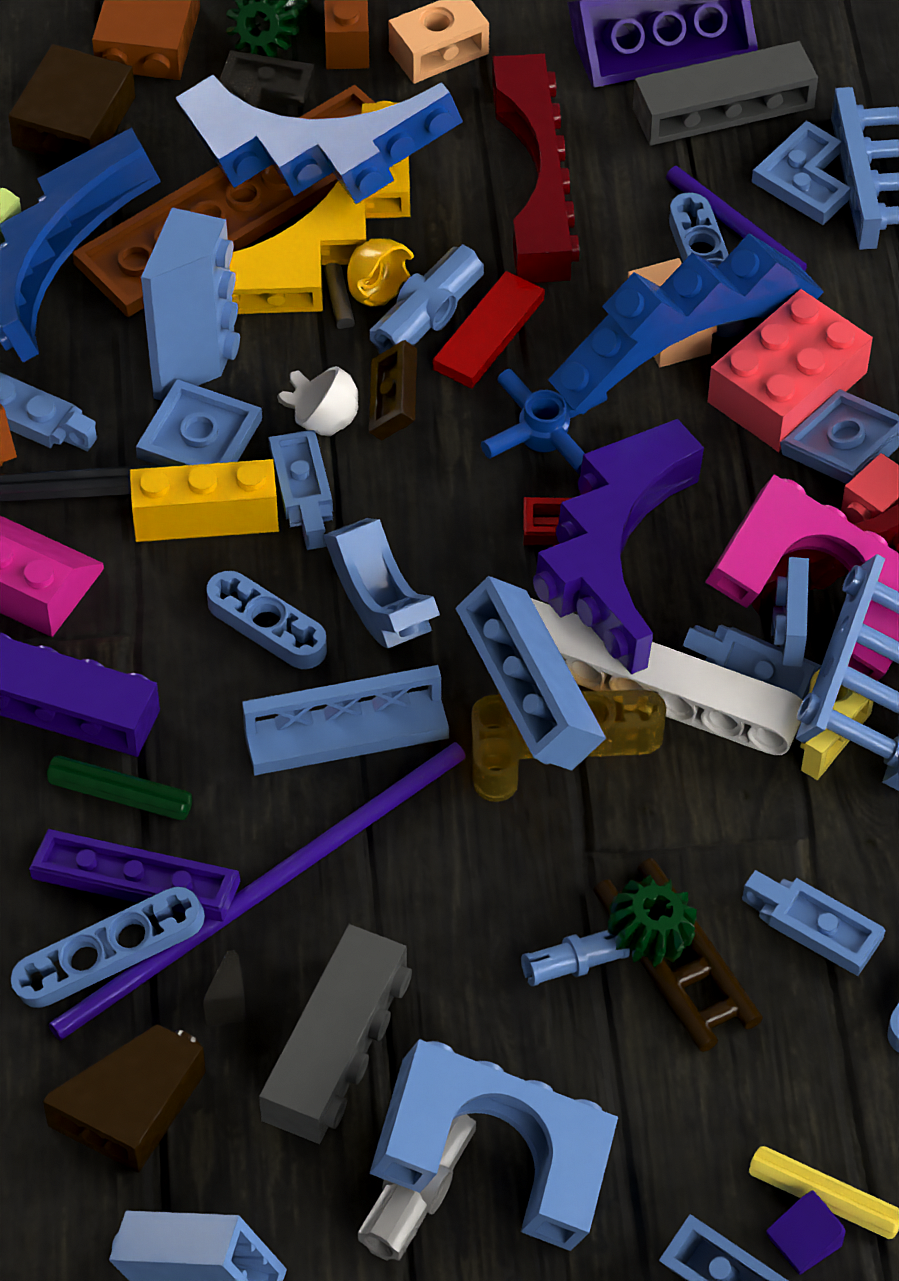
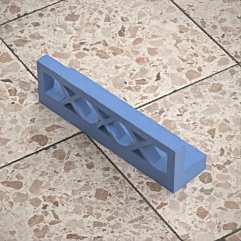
(345, 725)

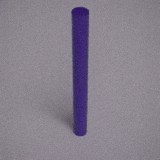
(725, 212)

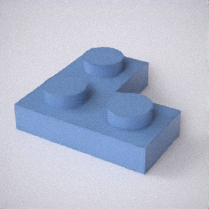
(796, 173)
(790, 620)

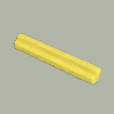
(838, 1196)

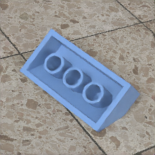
(189, 301)

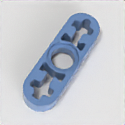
(274, 638)

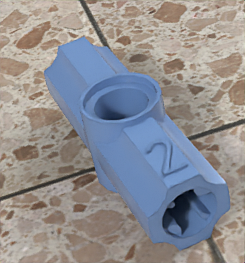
(428, 299)

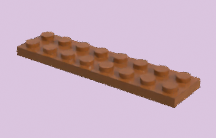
(251, 210)

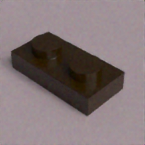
(393, 390)

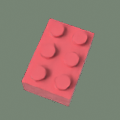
(788, 368)

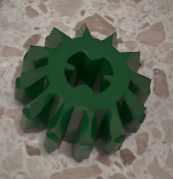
(267, 39)
(652, 921)

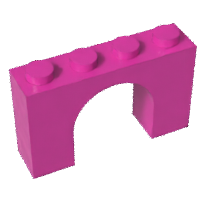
(789, 521)

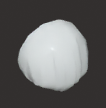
(323, 403)

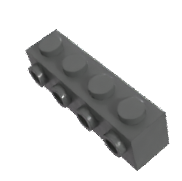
(724, 93)
(334, 1034)

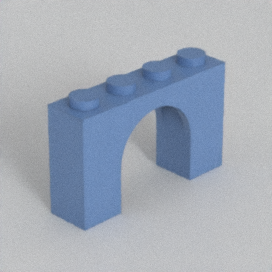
(565, 1135)

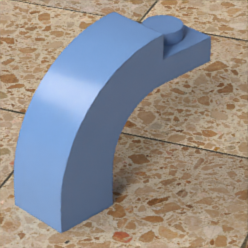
(376, 585)

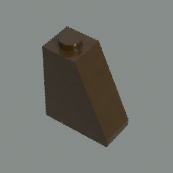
(129, 1096)

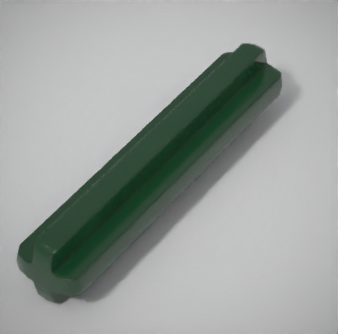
(119, 787)

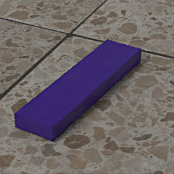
(131, 872)

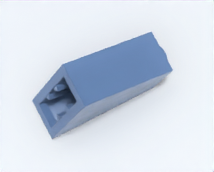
(191, 1249)

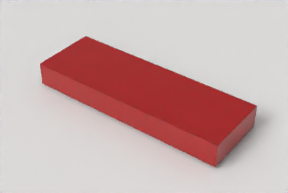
(488, 329)

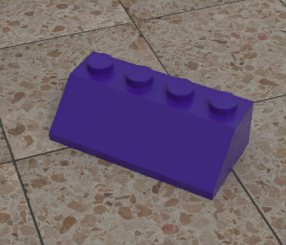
(654, 36)

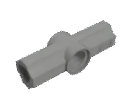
(401, 1210)

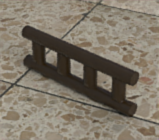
(707, 964)

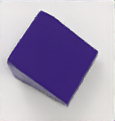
(807, 1233)

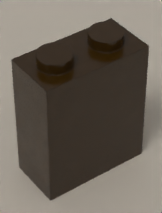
(71, 104)

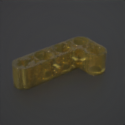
(629, 719)

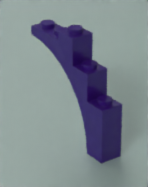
(616, 493)

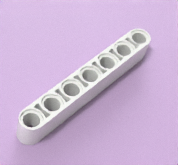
(692, 688)

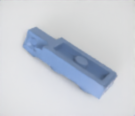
(44, 416)
(302, 484)
(751, 657)
(815, 920)

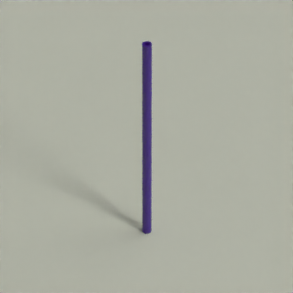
(260, 889)

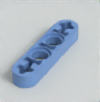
(704, 231)
(104, 938)

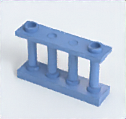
(855, 159)
(817, 708)

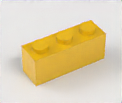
(204, 500)

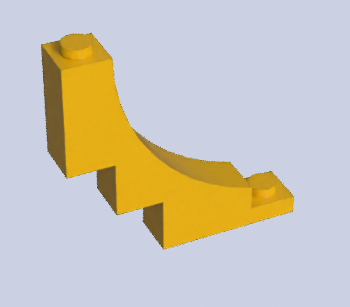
(287, 269)

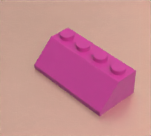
(41, 577)

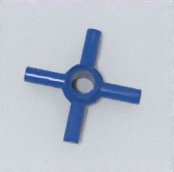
(541, 422)

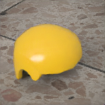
(378, 271)

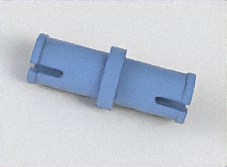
(572, 956)

